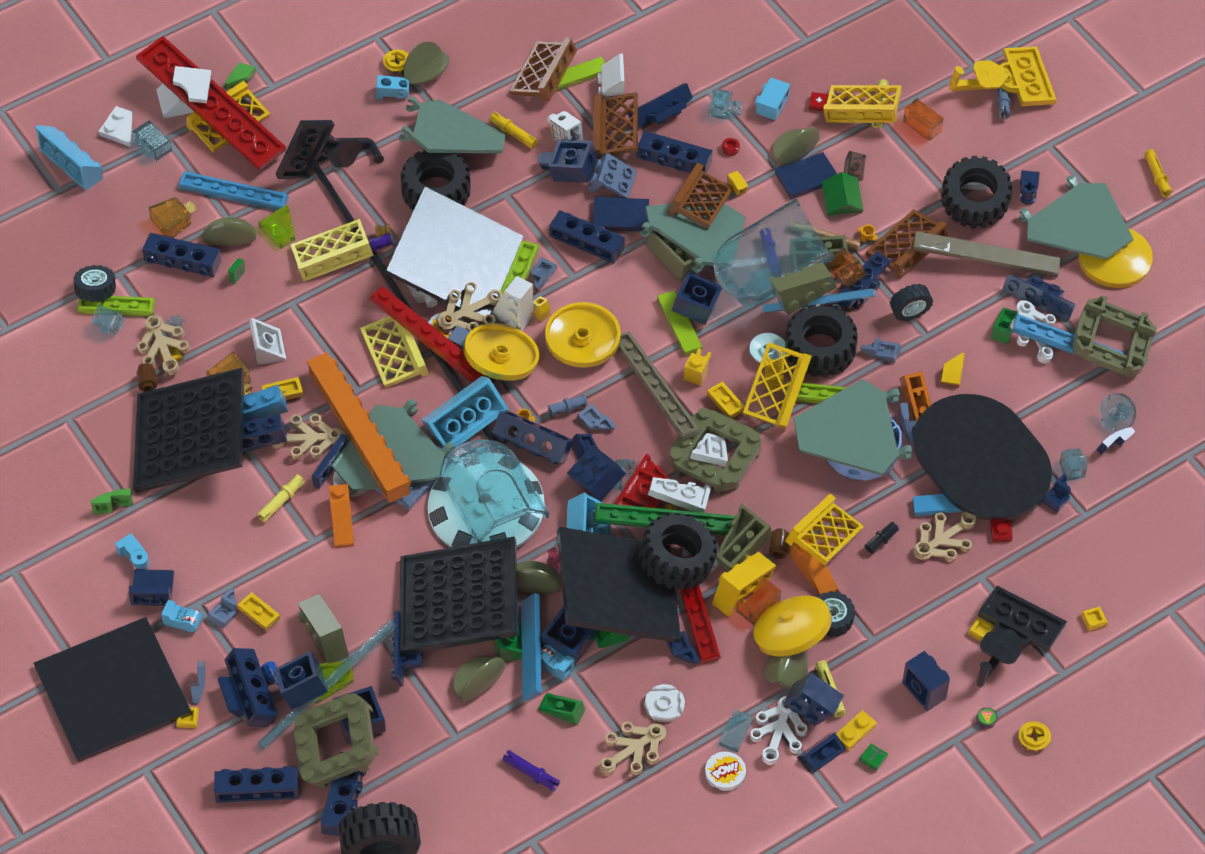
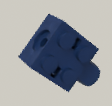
(570, 160)

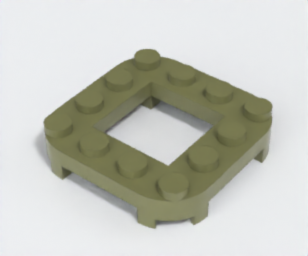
(1140, 326)
(712, 475)
(308, 726)

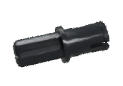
(881, 537)

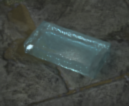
(736, 731)

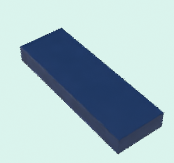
(325, 467)

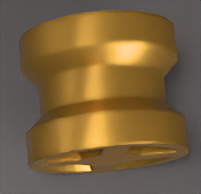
(382, 230)

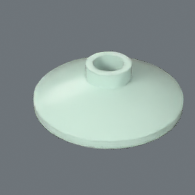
(759, 344)

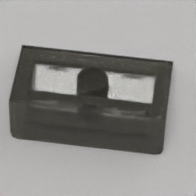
(855, 165)

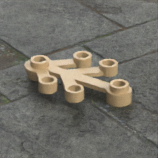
(467, 309)
(161, 343)
(310, 437)
(943, 539)
(634, 746)

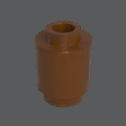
(146, 377)
(778, 546)

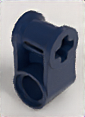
(1029, 184)

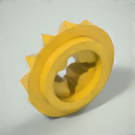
(390, 58)
(1041, 732)

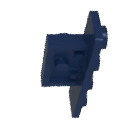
(664, 106)
(873, 268)
(1040, 294)
(402, 662)

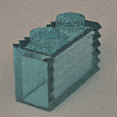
(151, 140)

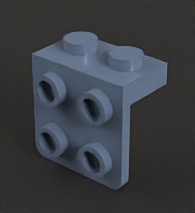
(613, 175)

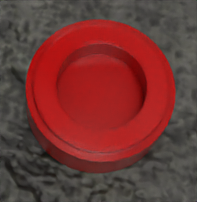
(730, 146)

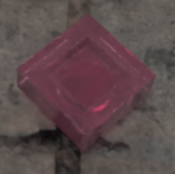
(554, 560)

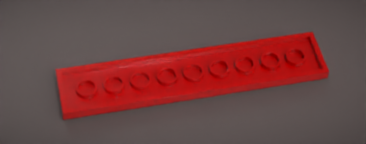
(220, 112)

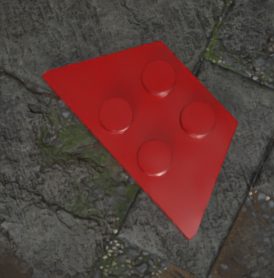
(637, 488)

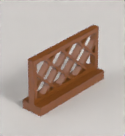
(554, 71)
(602, 126)
(689, 190)
(909, 258)

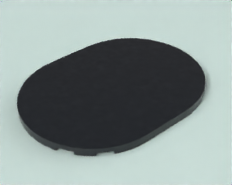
(982, 457)

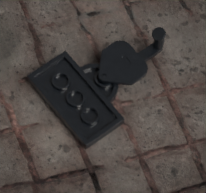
(315, 145)
(1015, 627)

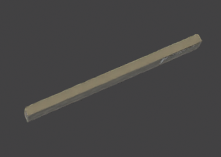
(986, 253)
(657, 387)

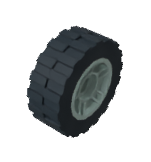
(94, 283)
(911, 302)
(843, 612)

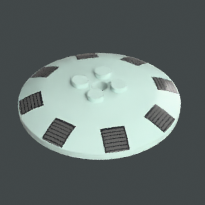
(452, 530)

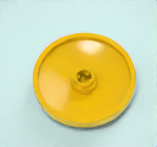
(1123, 268)
(582, 334)
(501, 352)
(792, 626)

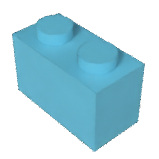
(772, 98)

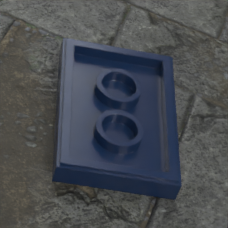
(805, 175)
(620, 213)

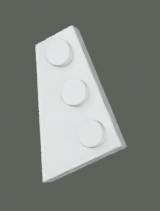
(682, 495)

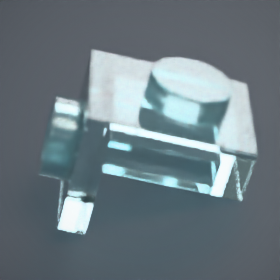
(628, 467)

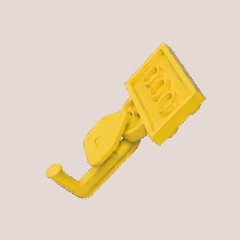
(1020, 74)

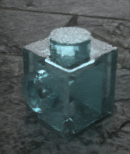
(107, 320)
(1073, 464)

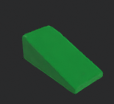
(1001, 329)
(562, 708)

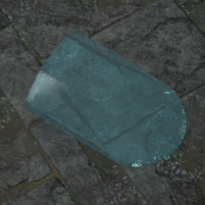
(767, 249)
(489, 486)

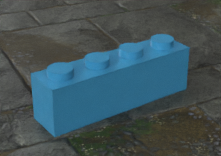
(264, 403)

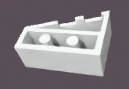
(516, 304)

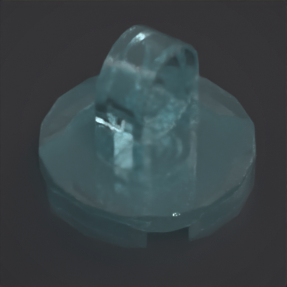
(1117, 412)

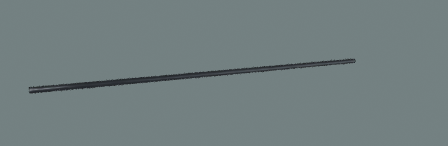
(391, 283)

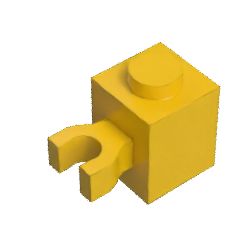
(697, 367)
(773, 383)

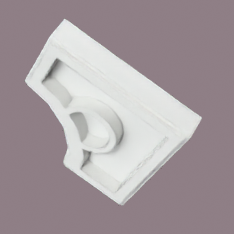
(194, 82)

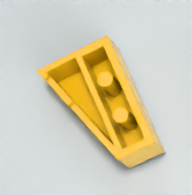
(741, 582)

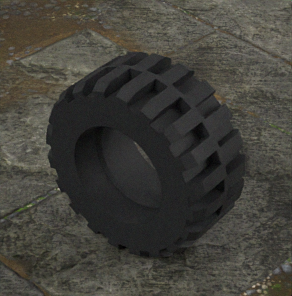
(430, 165)
(983, 172)
(827, 322)
(682, 532)
(380, 830)

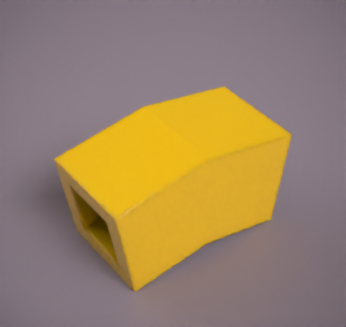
(737, 182)
(541, 308)

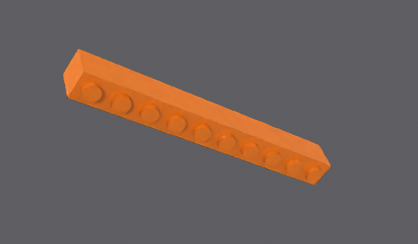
(359, 427)

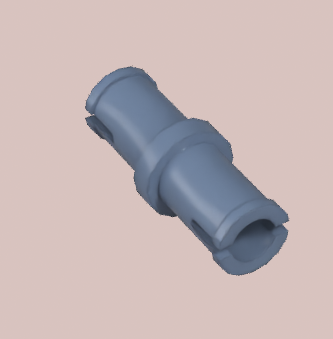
(1003, 103)
(567, 405)

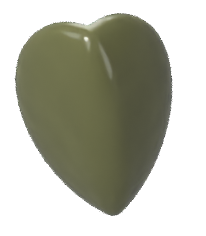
(425, 63)
(795, 144)
(228, 232)
(537, 578)
(786, 669)
(477, 676)

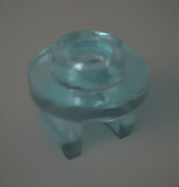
(175, 321)

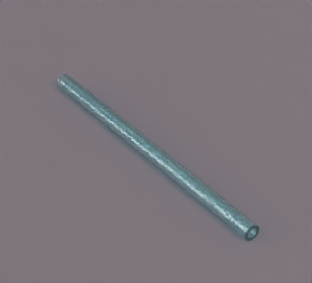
(331, 680)

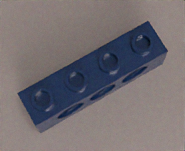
(672, 152)
(586, 236)
(181, 255)
(263, 432)
(560, 444)
(250, 687)
(247, 791)
(336, 802)

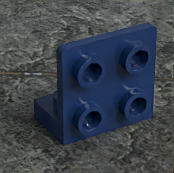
(151, 587)

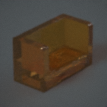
(923, 119)
(846, 267)
(759, 602)

